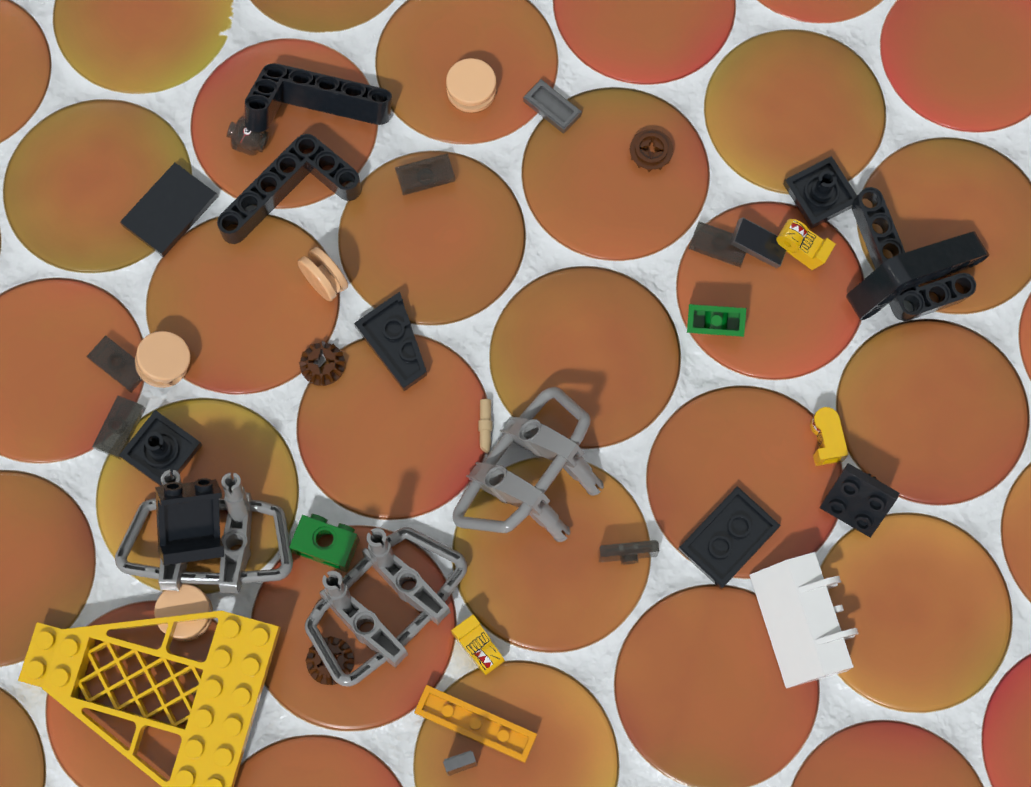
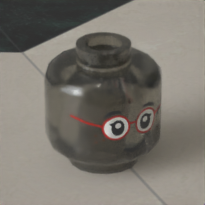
(246, 140)

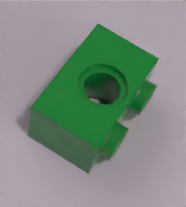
(716, 320)
(336, 555)

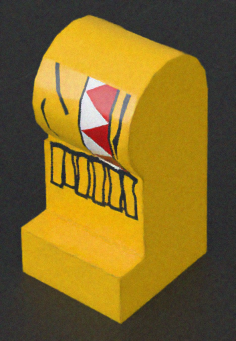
(804, 244)
(830, 437)
(477, 645)

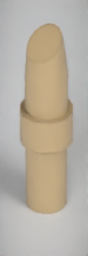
(485, 425)

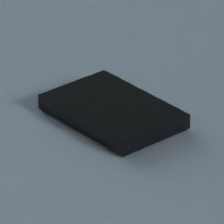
(169, 209)
(729, 537)

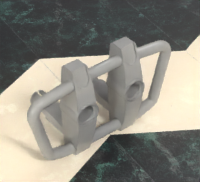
(514, 490)
(236, 532)
(354, 614)

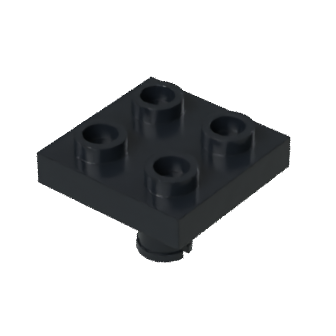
(820, 192)
(160, 448)
(859, 500)

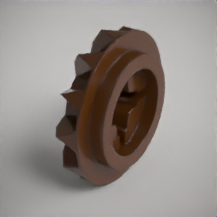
(661, 144)
(331, 371)
(337, 647)

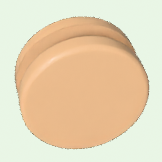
(471, 85)
(323, 274)
(162, 359)
(183, 602)

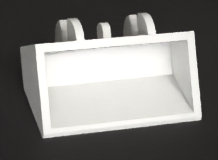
(802, 620)

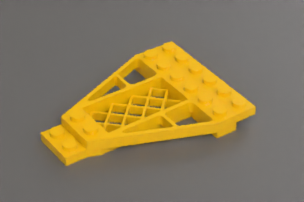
(223, 699)

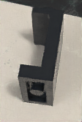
(188, 521)

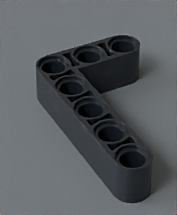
(313, 91)
(285, 183)
(890, 241)
(915, 269)

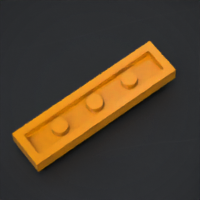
(475, 723)

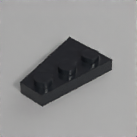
(393, 341)

